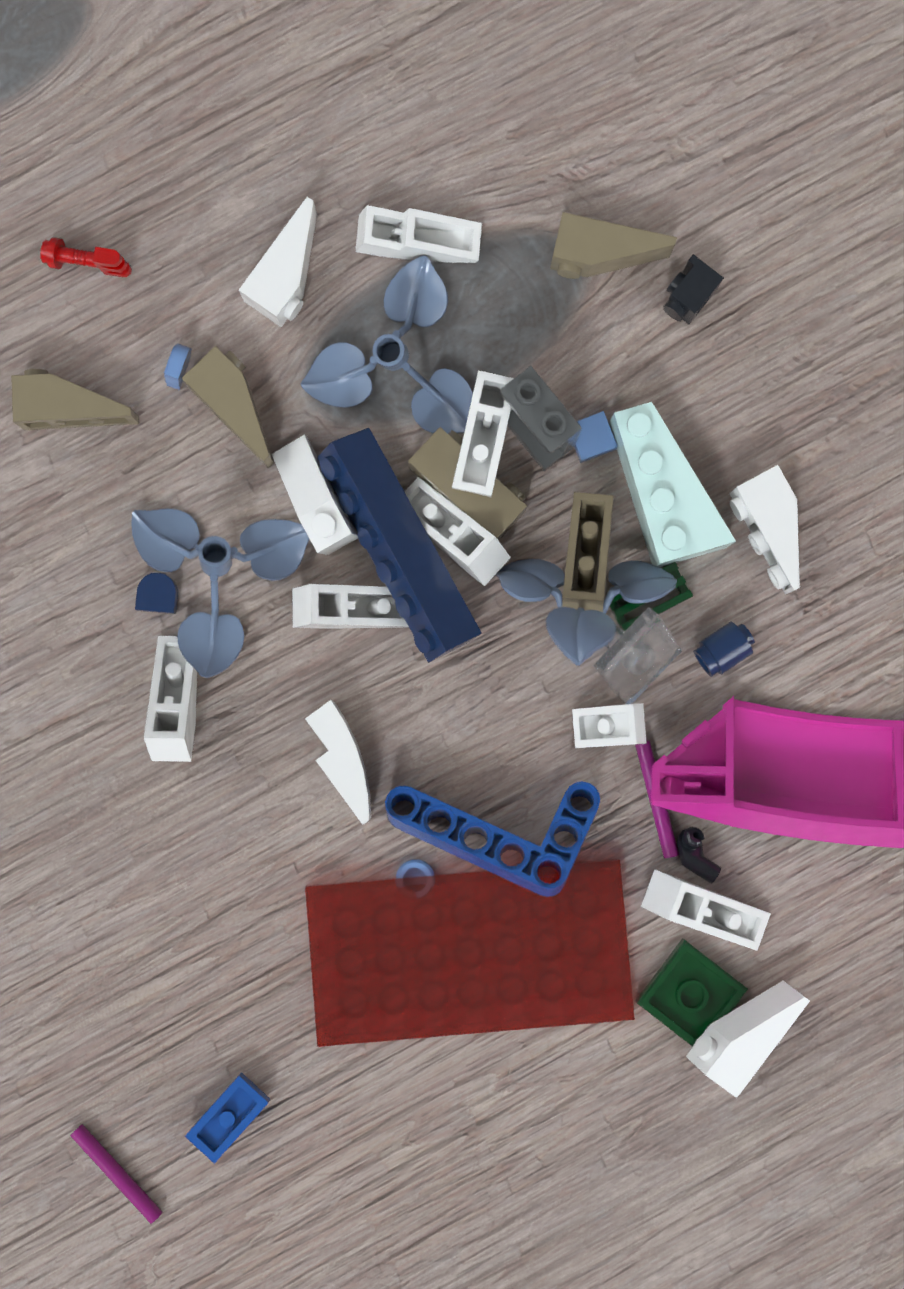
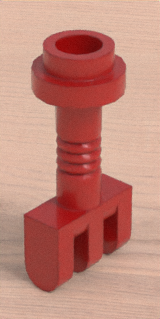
(109, 261)

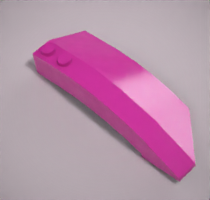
(790, 775)

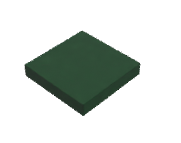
(690, 992)

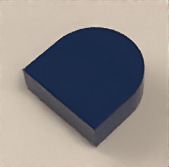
(157, 594)

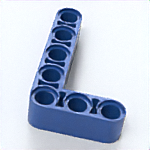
(499, 840)

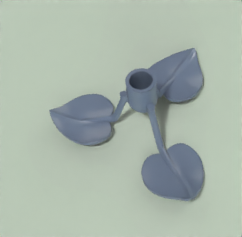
(340, 369)
(168, 537)
(583, 631)

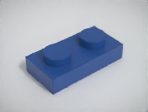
(227, 1117)

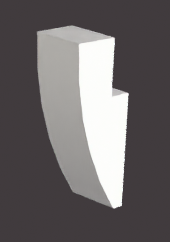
(417, 235)
(343, 760)

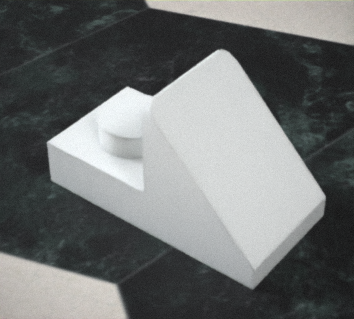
(609, 725)

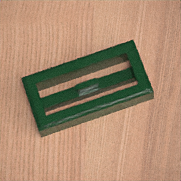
(685, 594)

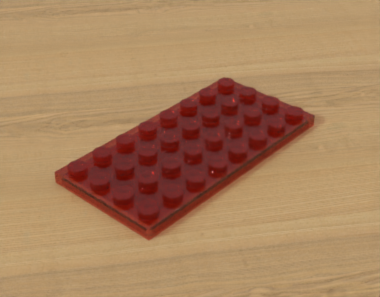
(467, 954)

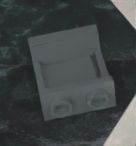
(539, 419)

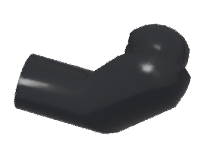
(692, 854)

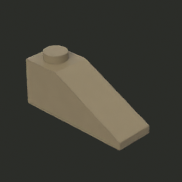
(599, 247)
(225, 391)
(54, 403)

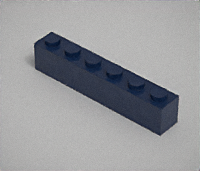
(398, 544)

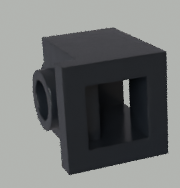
(691, 290)

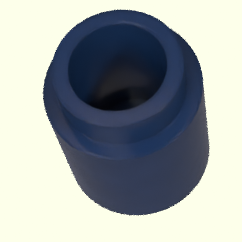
(724, 648)

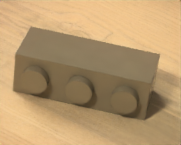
(437, 466)
(588, 551)

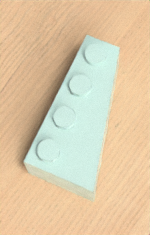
(666, 493)

